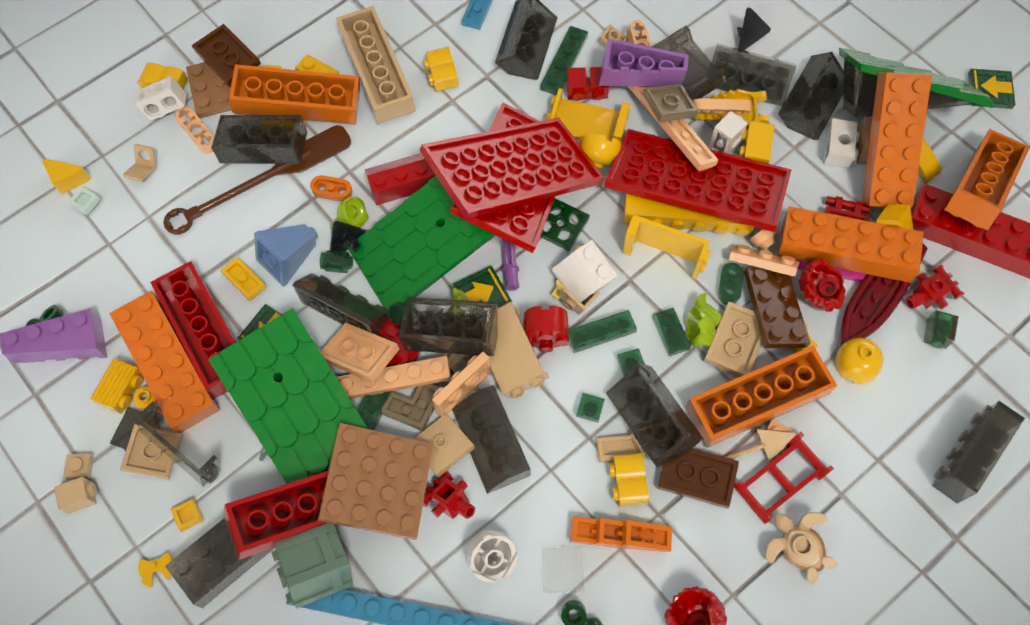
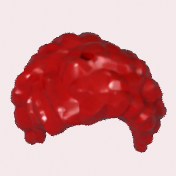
(816, 280)
(696, 607)

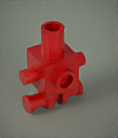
(934, 290)
(449, 497)

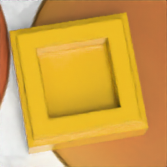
(187, 515)

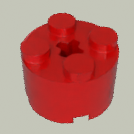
(546, 327)

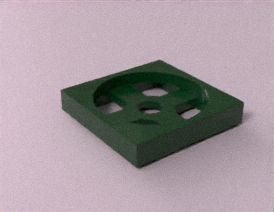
(572, 228)

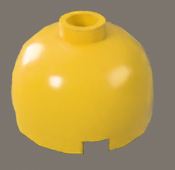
(600, 150)
(859, 360)

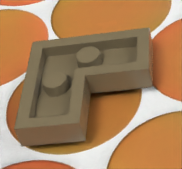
(411, 412)

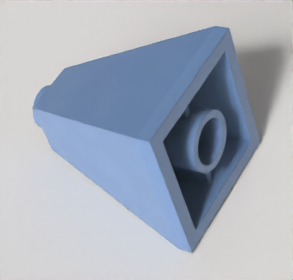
(284, 250)

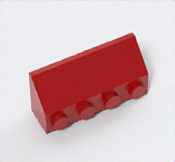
(398, 178)

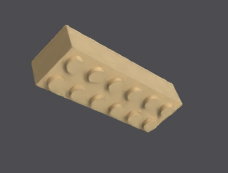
(376, 65)

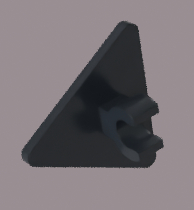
(752, 30)
(345, 236)

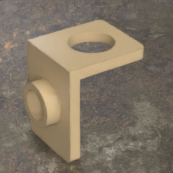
(142, 167)
(572, 303)

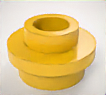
(142, 404)

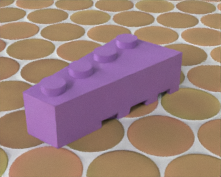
(641, 65)
(60, 338)

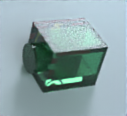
(941, 329)

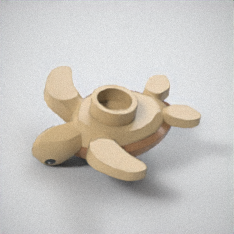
(801, 544)

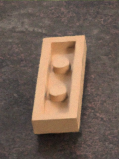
(764, 259)

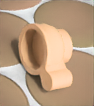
(764, 239)

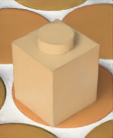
(75, 495)

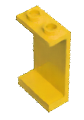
(589, 119)
(667, 240)

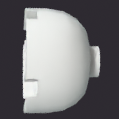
(491, 555)

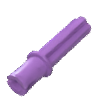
(510, 266)

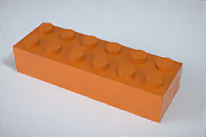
(295, 92)
(896, 138)
(988, 179)
(851, 244)
(164, 362)
(760, 396)

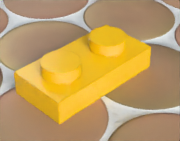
(311, 64)
(243, 279)

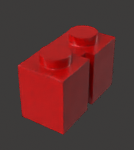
(582, 87)

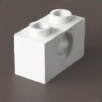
(728, 133)
(841, 143)

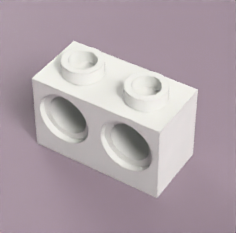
(160, 98)

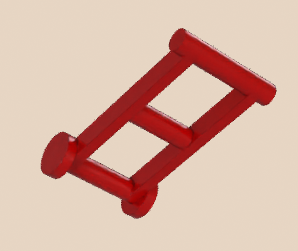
(795, 442)

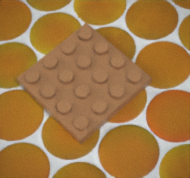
(376, 482)

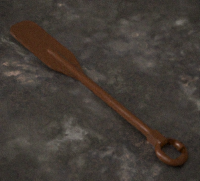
(315, 151)

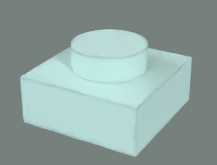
(84, 200)

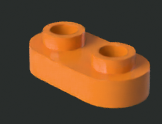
(333, 187)

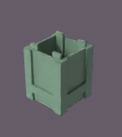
(312, 565)

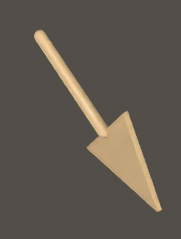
(771, 441)

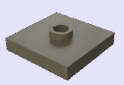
(670, 102)

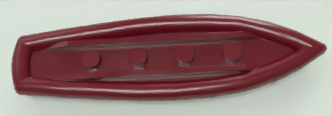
(872, 305)

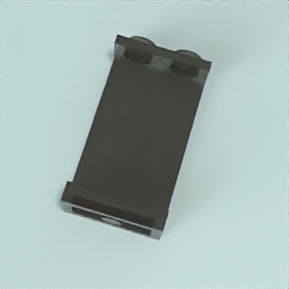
(701, 74)
(150, 420)

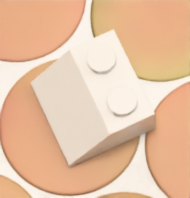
(584, 271)

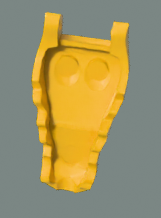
(754, 97)

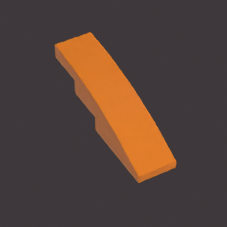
(620, 534)

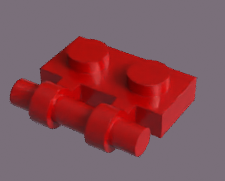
(838, 203)

